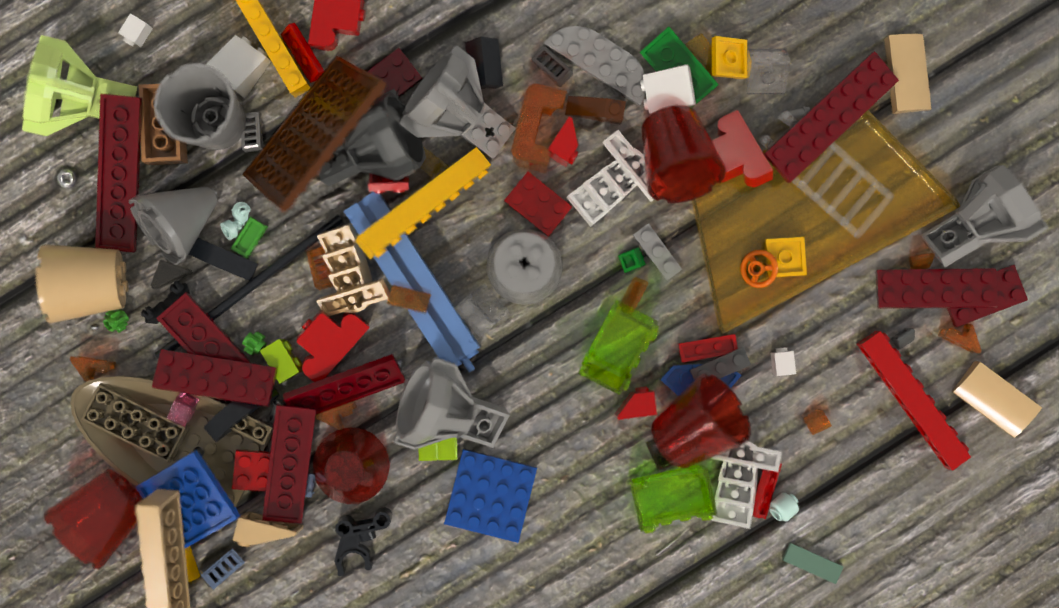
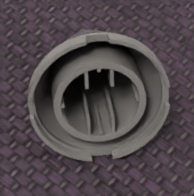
(174, 218)

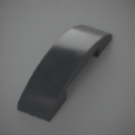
(223, 259)
(231, 415)

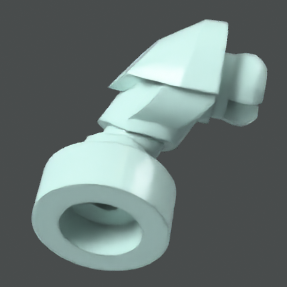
(240, 214)

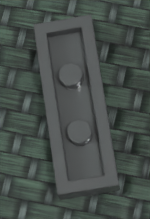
(723, 365)

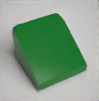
(632, 259)

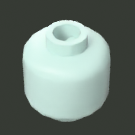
(784, 506)

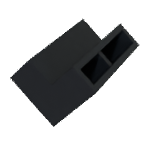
(487, 61)

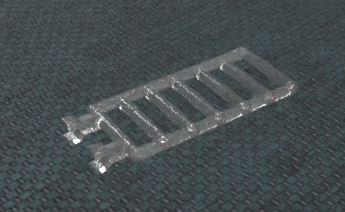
(767, 142)

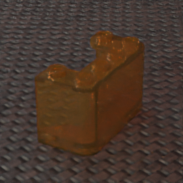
(537, 101)

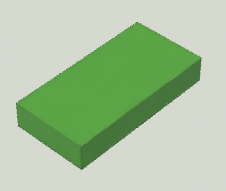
(249, 237)

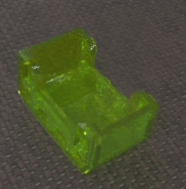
(618, 347)
(672, 497)

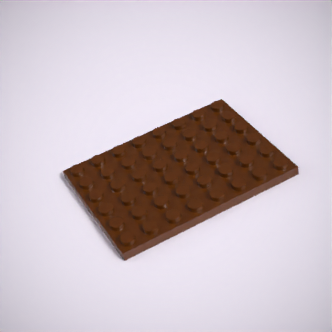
(313, 132)

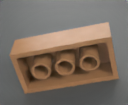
(156, 144)

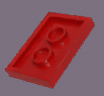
(380, 184)
(538, 204)
(250, 470)

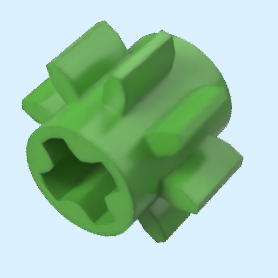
(116, 320)
(254, 343)

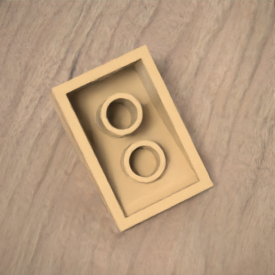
(254, 530)

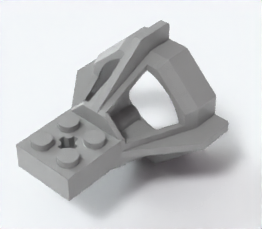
(464, 112)
(992, 211)
(447, 411)

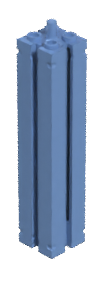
(407, 269)

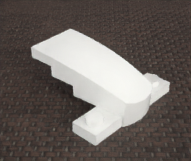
(612, 182)
(738, 482)

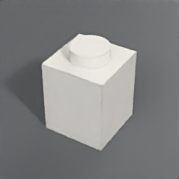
(135, 31)
(783, 362)

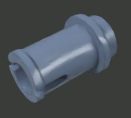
(310, 485)

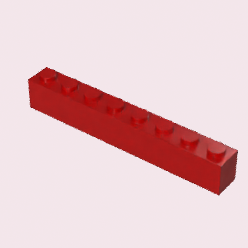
(914, 400)

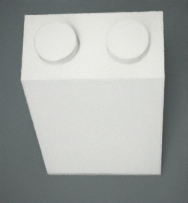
(240, 64)
(668, 88)

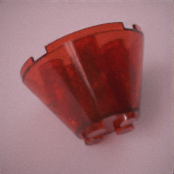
(351, 465)

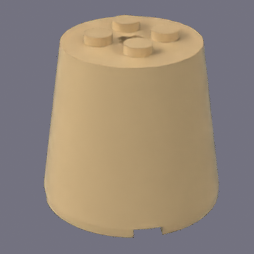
(79, 281)

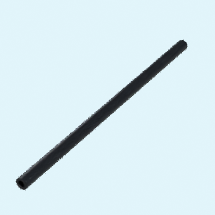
(263, 276)

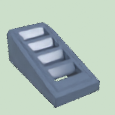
(237, 559)

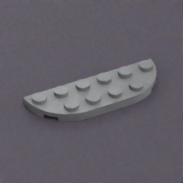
(600, 59)

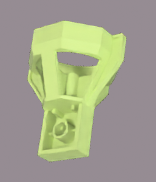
(78, 93)

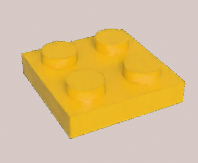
(729, 57)
(789, 256)

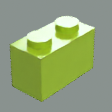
(280, 355)

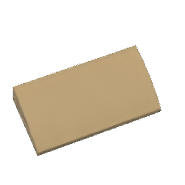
(908, 63)
(996, 399)

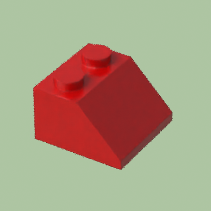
(565, 144)
(637, 404)

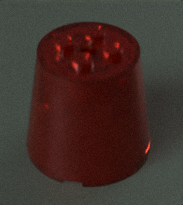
(679, 155)
(701, 423)
(96, 518)

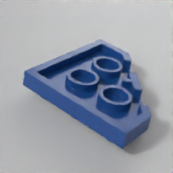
(679, 378)

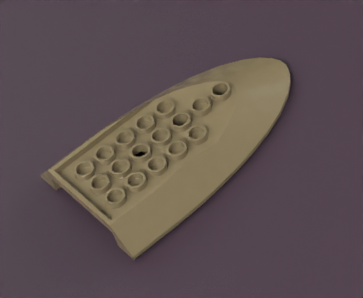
(137, 447)

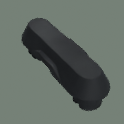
(151, 314)

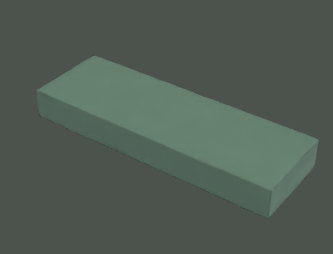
(812, 563)

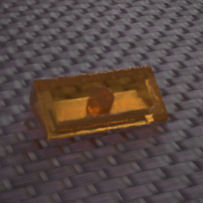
(634, 292)
(409, 299)

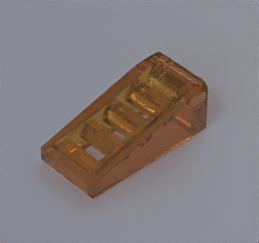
(316, 278)

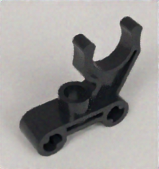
(358, 532)

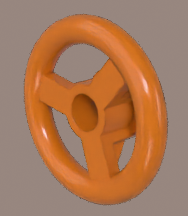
(752, 268)

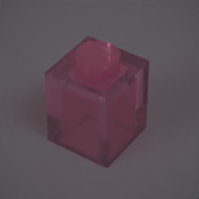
(183, 409)

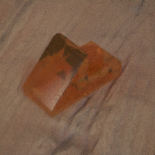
(965, 339)
(88, 366)
(332, 416)

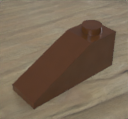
(596, 109)

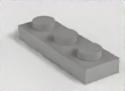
(657, 252)

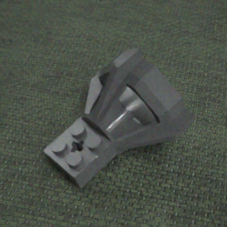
(376, 145)

